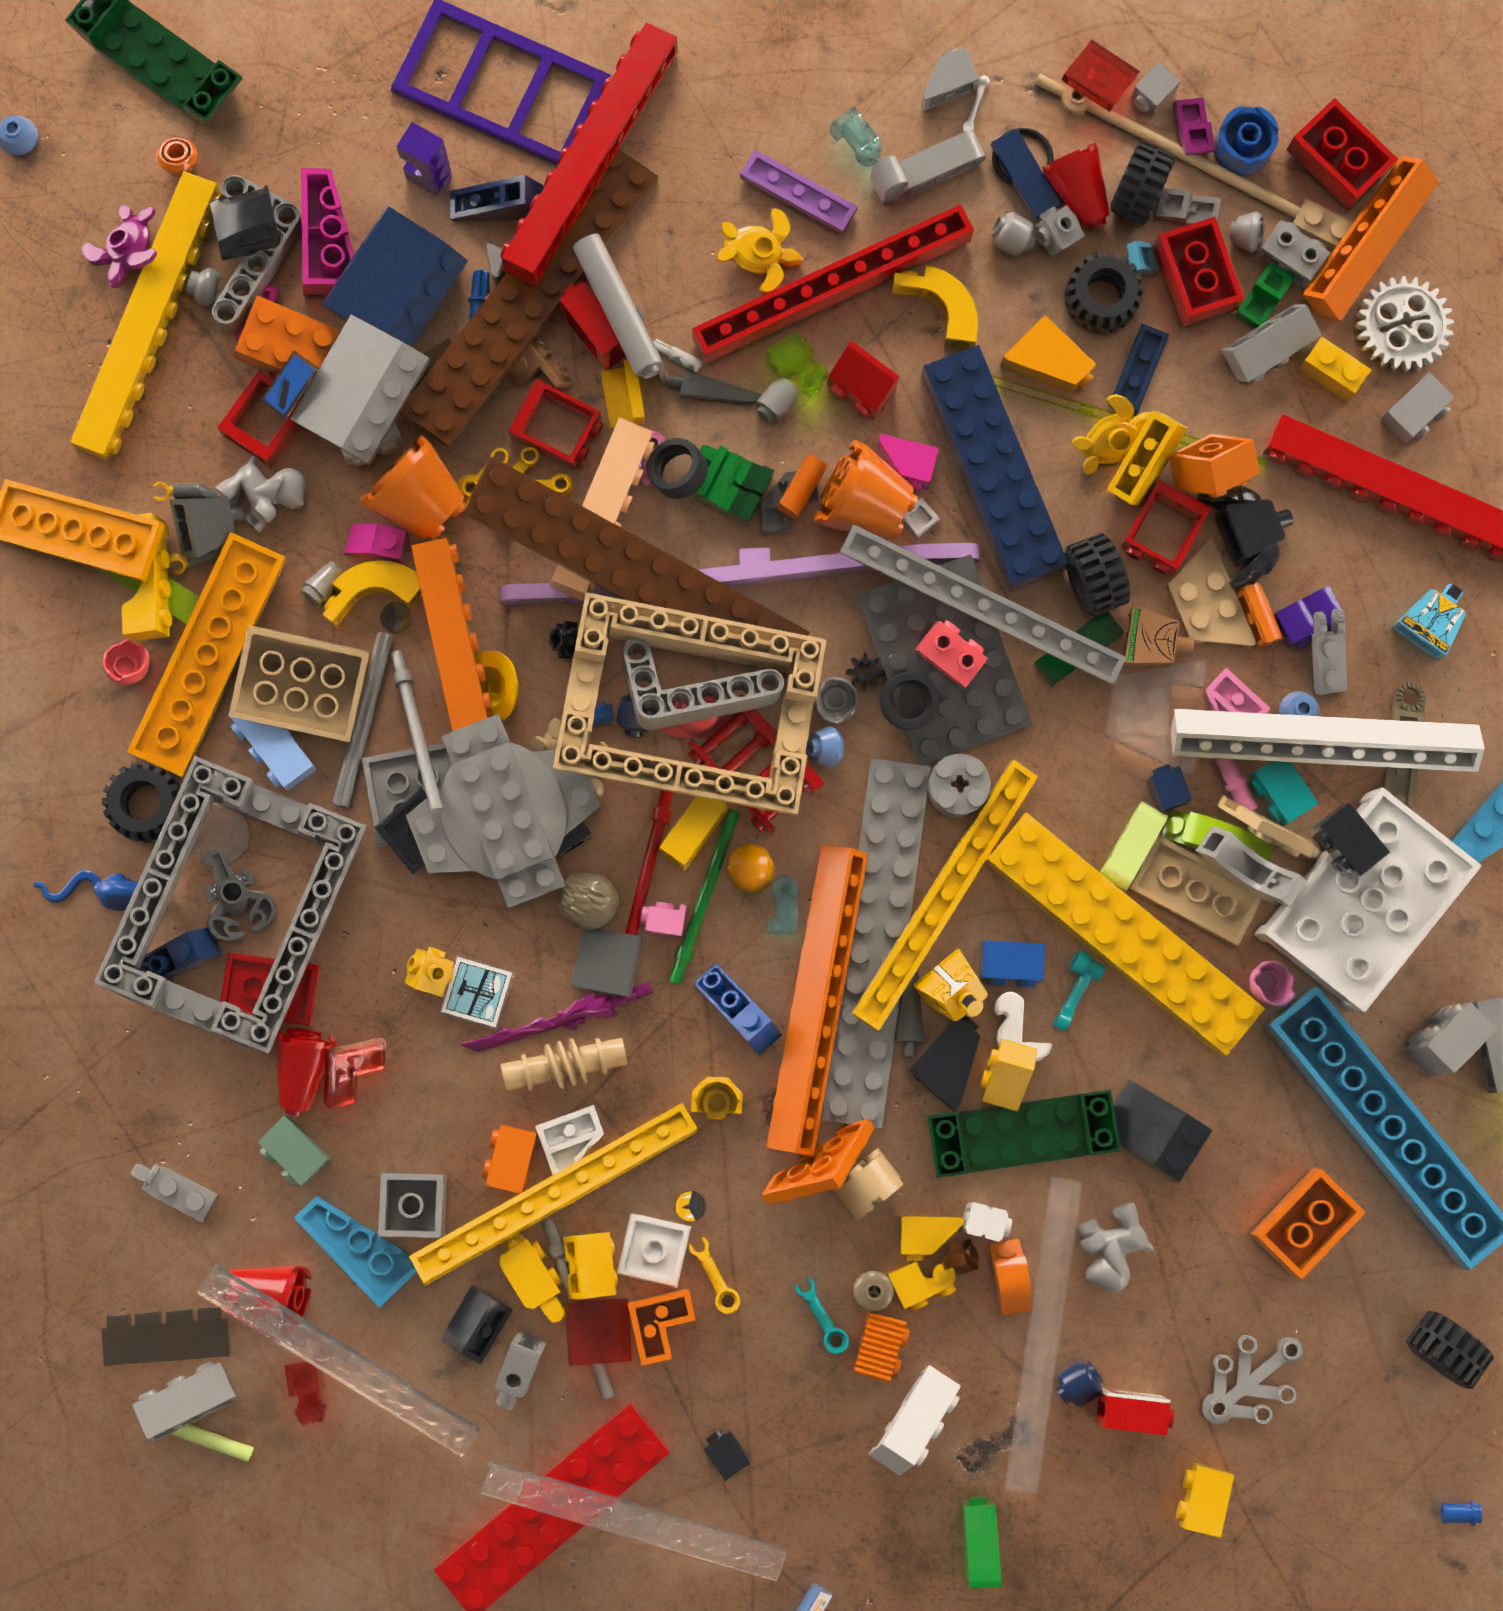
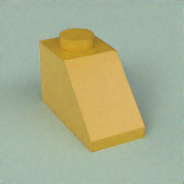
(925, 1234)

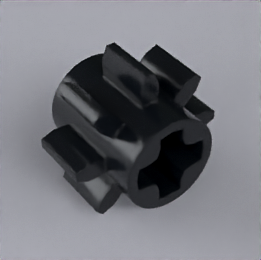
(564, 639)
(865, 680)

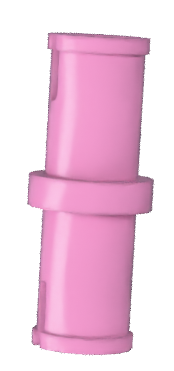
(1236, 783)

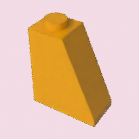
(1050, 358)

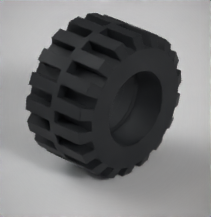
(1142, 183)
(1114, 272)
(1097, 574)
(121, 791)
(1450, 1349)

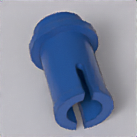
(603, 714)
(1461, 1513)

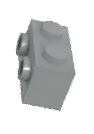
(1293, 253)

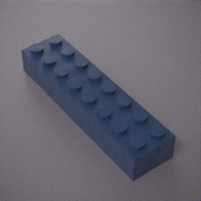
(994, 468)

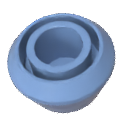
(17, 135)
(1290, 704)
(825, 747)

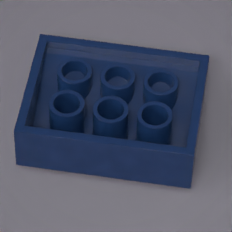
(396, 278)

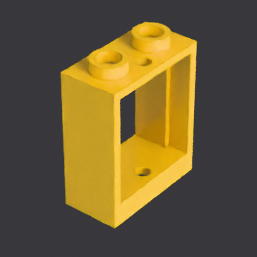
(693, 831)

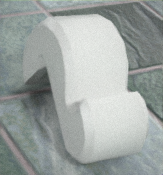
(1011, 1007)

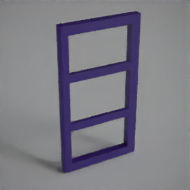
(489, 32)

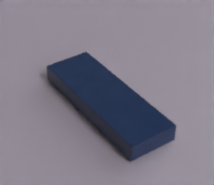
(1025, 173)
(1141, 365)

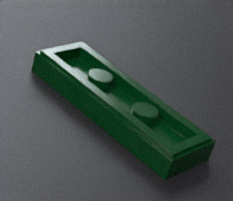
(1101, 629)

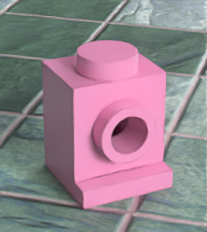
(664, 919)

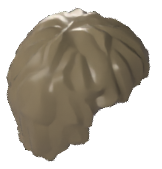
(588, 900)

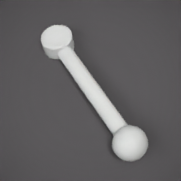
(969, 125)

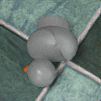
(204, 286)

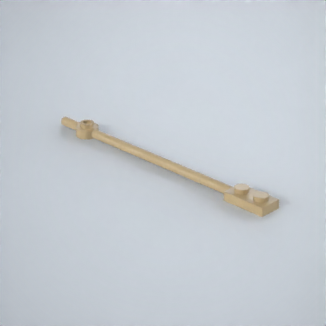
(1309, 218)

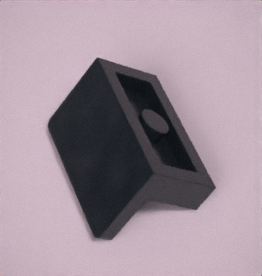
(476, 1325)

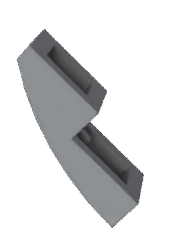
(1184, 209)

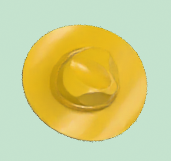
(500, 682)

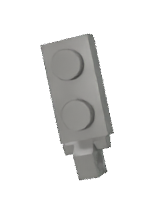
(176, 1190)

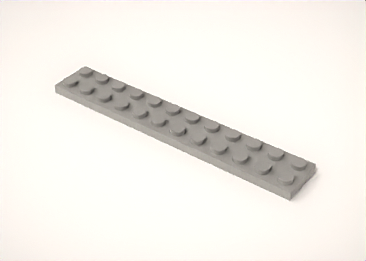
(892, 840)

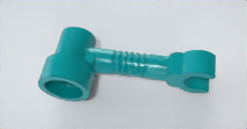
(1088, 970)
(823, 1319)

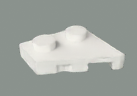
(569, 1137)

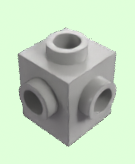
(1058, 229)

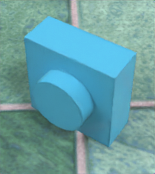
(1143, 257)

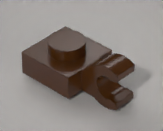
(962, 1257)

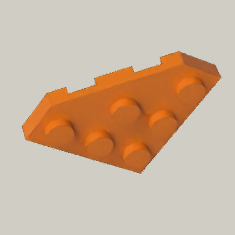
(825, 1169)

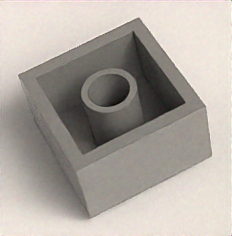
(412, 1205)

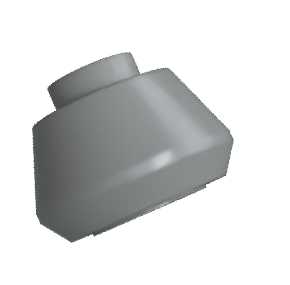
(1248, 231)

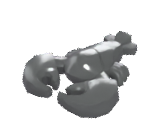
(233, 899)

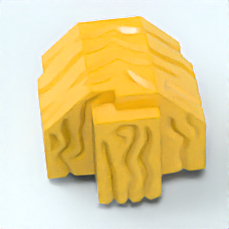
(716, 1098)

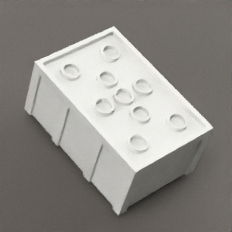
(1366, 927)

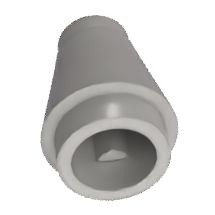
(319, 586)

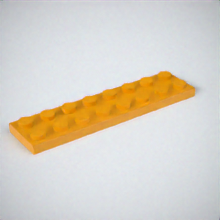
(206, 655)

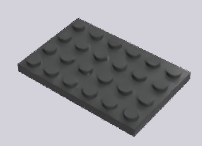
(966, 716)

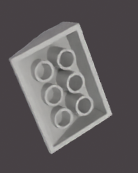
(360, 389)

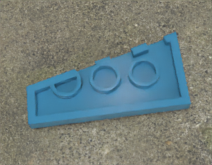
(1484, 830)
(365, 1257)

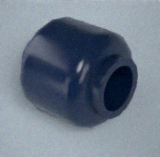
(627, 719)
(1079, 1383)

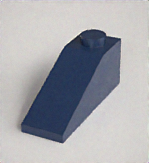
(494, 200)

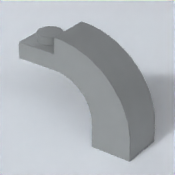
(1249, 869)

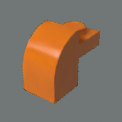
(1011, 1277)

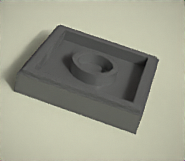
(607, 962)

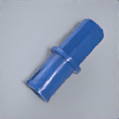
(479, 290)

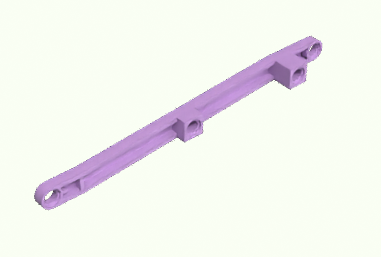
(752, 569)

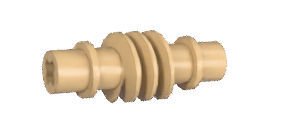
(564, 1064)

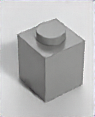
(1155, 89)

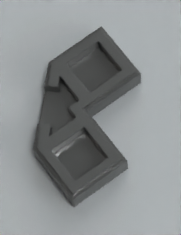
(771, 519)

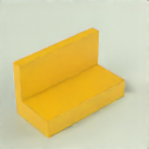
(623, 395)

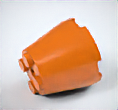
(416, 492)
(865, 494)

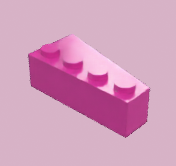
(324, 232)

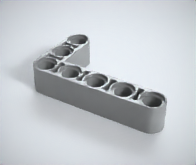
(271, 259)
(692, 694)

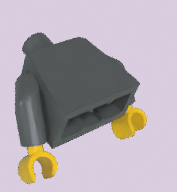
(201, 522)

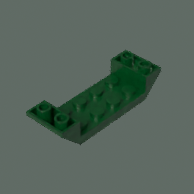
(154, 56)
(1033, 1134)

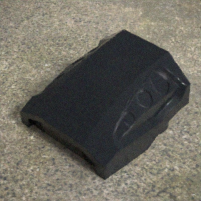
(244, 224)

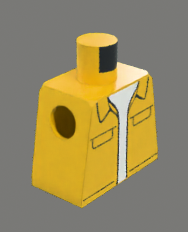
(952, 988)

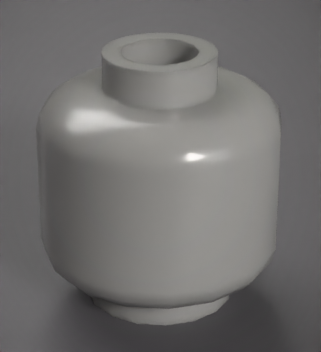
(1013, 234)

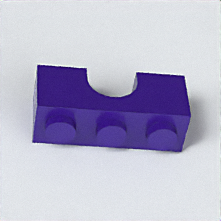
(426, 159)

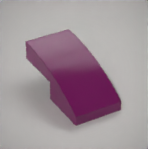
(1193, 127)

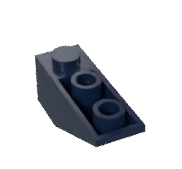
(182, 954)

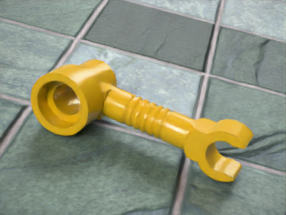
(716, 1279)

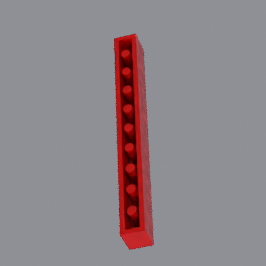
(589, 154)
(832, 284)
(1387, 484)

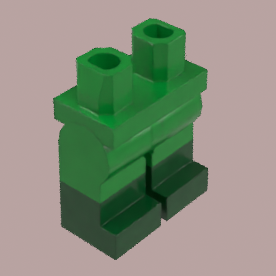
(733, 484)

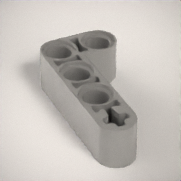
(925, 169)

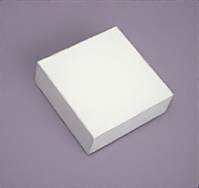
(920, 519)

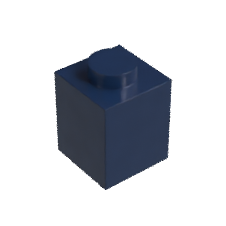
(1168, 788)

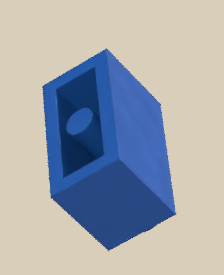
(1012, 962)

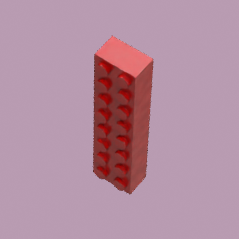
(523, 1538)

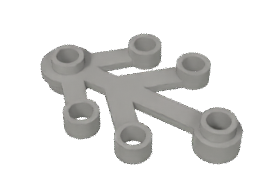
(1248, 1383)

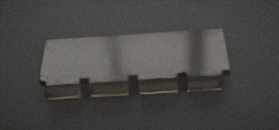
(170, 1341)

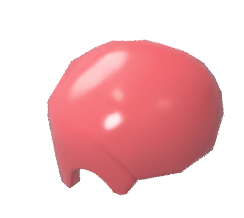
(126, 662)

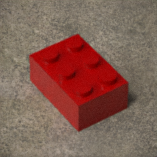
(1341, 154)
(1198, 271)

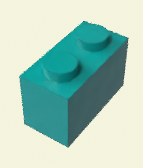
(1282, 791)

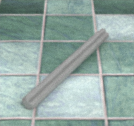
(363, 719)

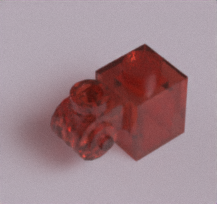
(306, 1383)

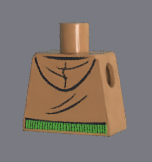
(1153, 640)

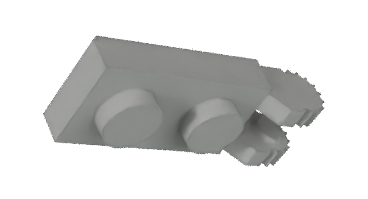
(1329, 653)

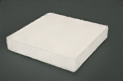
(653, 1250)

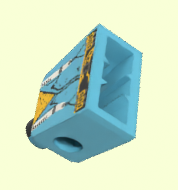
(1433, 621)

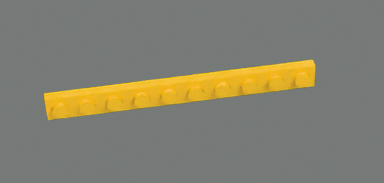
(944, 895)
(553, 1194)

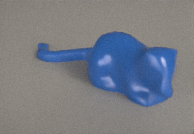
(112, 892)

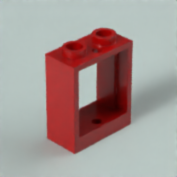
(590, 324)
(531, 407)
(227, 427)
(1178, 502)

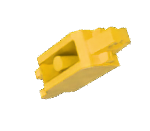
(531, 1277)

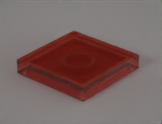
(1100, 75)
(598, 1331)

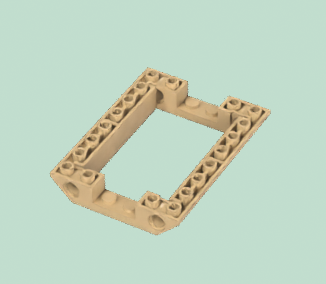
(702, 636)

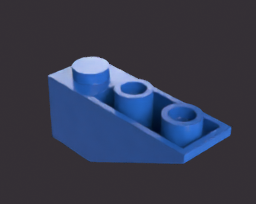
(738, 1009)

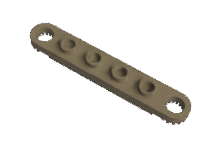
(1402, 781)

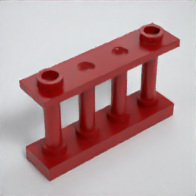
(764, 736)

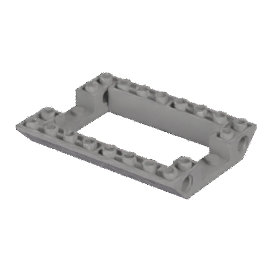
(201, 787)

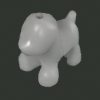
(285, 488)
(1112, 1245)

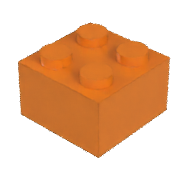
(1214, 465)

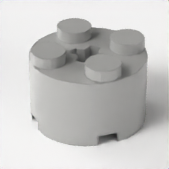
(970, 773)

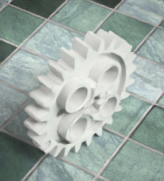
(1395, 300)

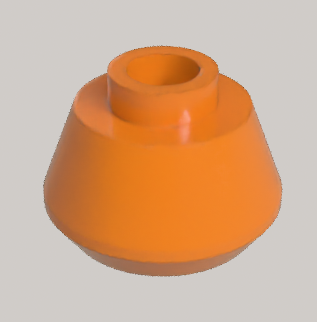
(177, 156)

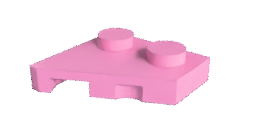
(1232, 695)

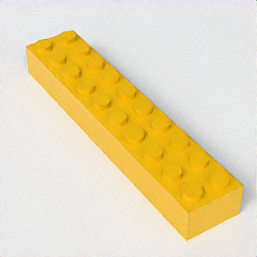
(1124, 935)

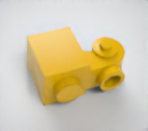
(914, 1288)

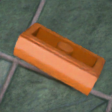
(801, 486)
(1259, 615)

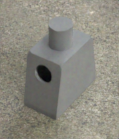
(523, 1361)

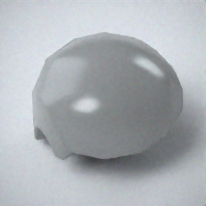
(836, 700)

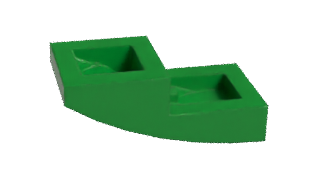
(1264, 296)

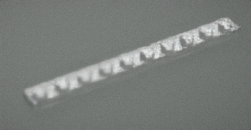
(1043, 1336)
(338, 1360)
(632, 1520)

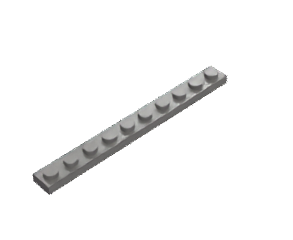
(982, 604)

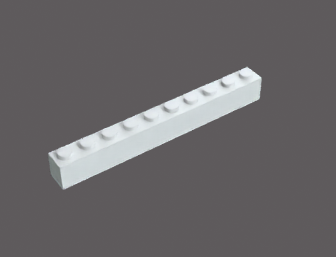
(1326, 740)

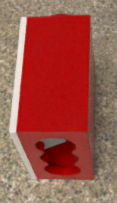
(1134, 1412)

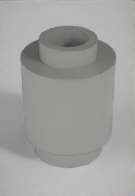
(776, 400)

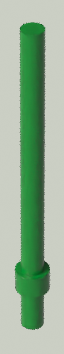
(684, 952)

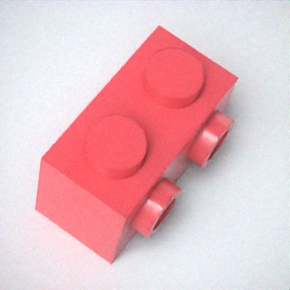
(951, 653)

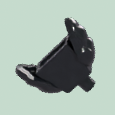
(1250, 530)

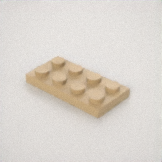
(1195, 891)

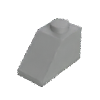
(950, 79)

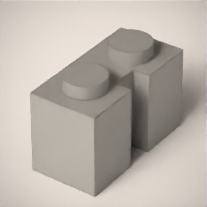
(1417, 408)

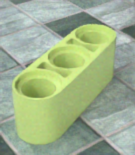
(1133, 845)

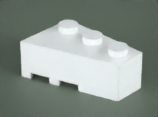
(916, 1421)

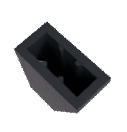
(948, 1062)

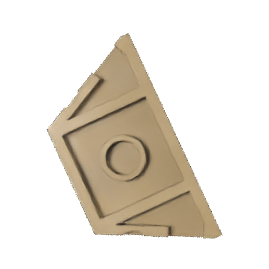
(1207, 601)
(1269, 830)

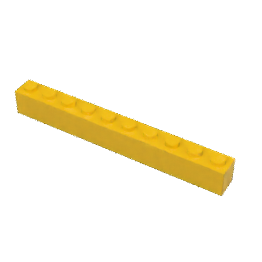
(146, 318)

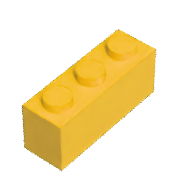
(1147, 458)

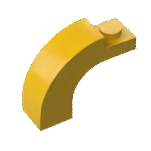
(951, 299)
(372, 578)

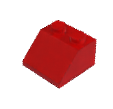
(862, 381)

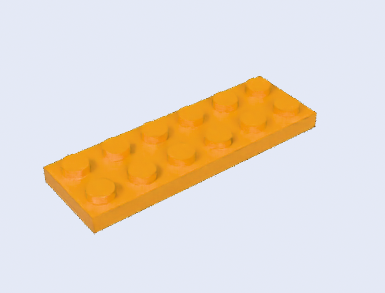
(78, 530)

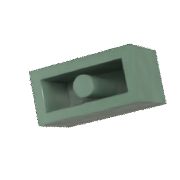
(293, 1151)

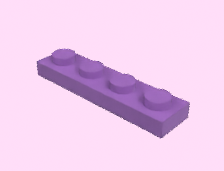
(798, 192)

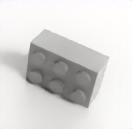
(1449, 1039)

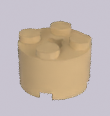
(868, 1184)

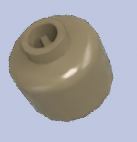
(862, 1285)

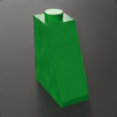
(980, 1543)

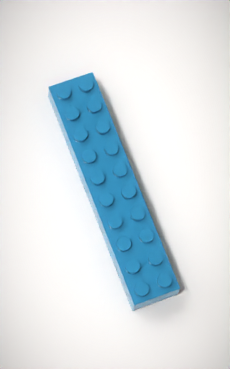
(1389, 1127)

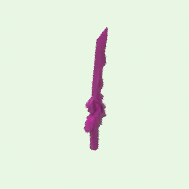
(572, 1016)

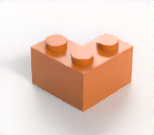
(652, 1316)

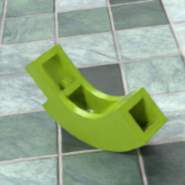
(1193, 827)

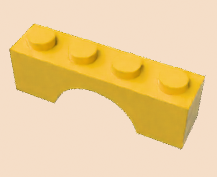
(148, 612)

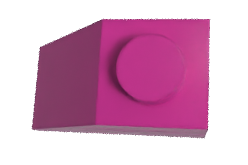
(909, 460)
(377, 542)

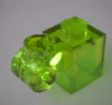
(794, 357)

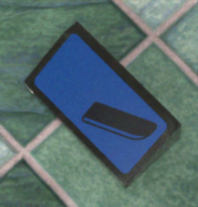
(290, 384)

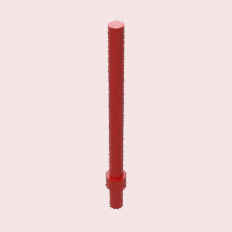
(660, 817)

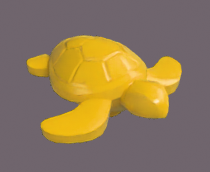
(760, 250)
(1111, 436)

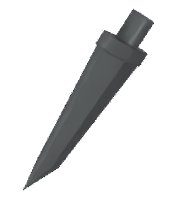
(703, 387)
(910, 1019)

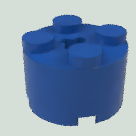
(1243, 124)

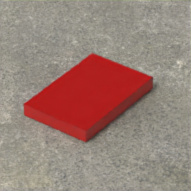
(245, 980)

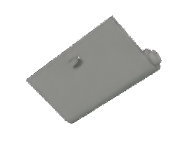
(619, 308)

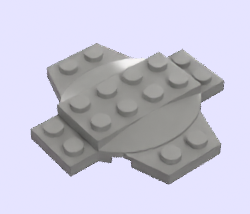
(502, 812)

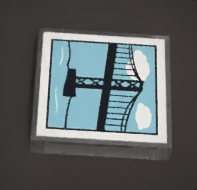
(477, 992)

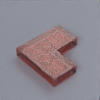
(344, 1065)

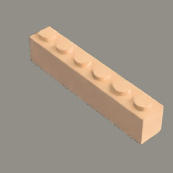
(610, 491)

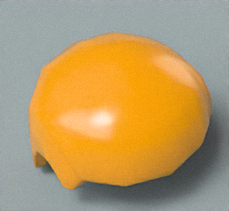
(751, 868)

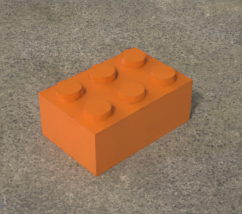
(276, 332)
(1307, 1223)

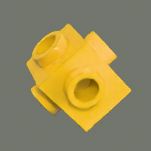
(429, 971)

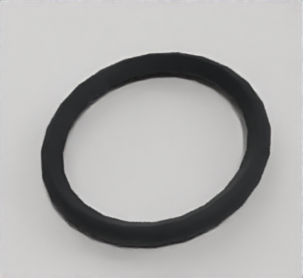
(1001, 174)

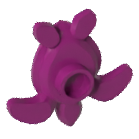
(124, 246)

